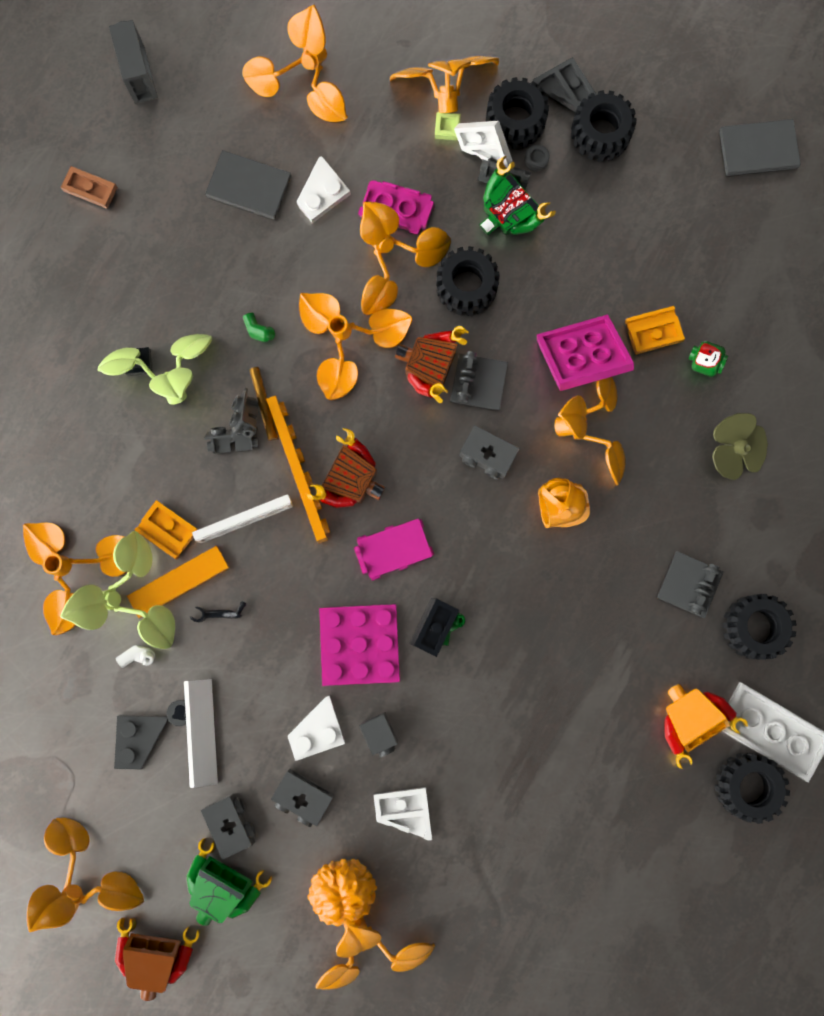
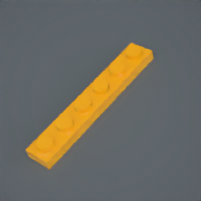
(295, 458)

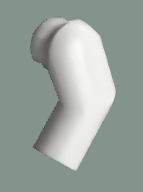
(138, 654)

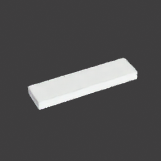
(243, 519)
(200, 733)

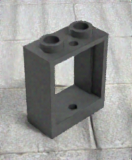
(133, 61)

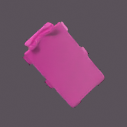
(411, 205)
(393, 549)

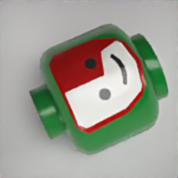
(708, 358)

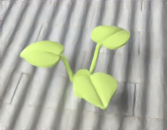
(172, 383)
(90, 605)

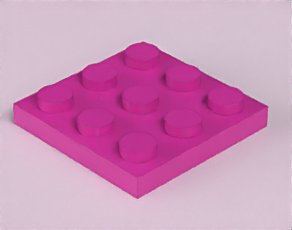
(584, 352)
(359, 645)

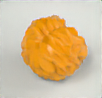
(342, 891)

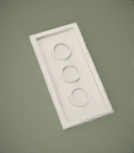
(776, 733)

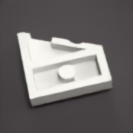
(483, 140)
(321, 191)
(317, 731)
(404, 811)

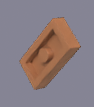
(89, 187)

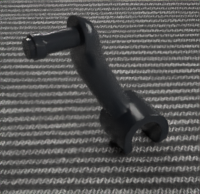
(219, 613)

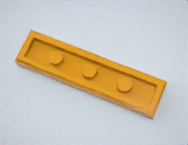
(179, 580)

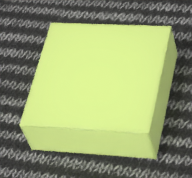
(445, 125)

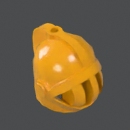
(563, 503)

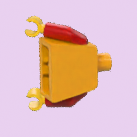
(696, 719)

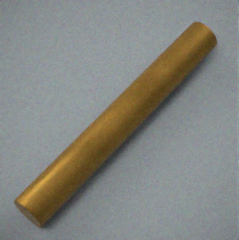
(263, 405)

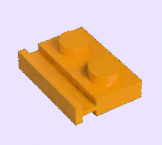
(654, 330)
(166, 529)

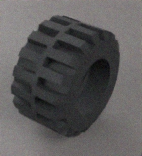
(519, 95)
(608, 108)
(471, 262)
(779, 622)
(773, 791)

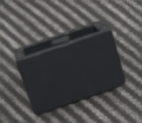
(434, 626)

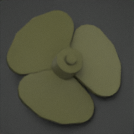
(741, 440)

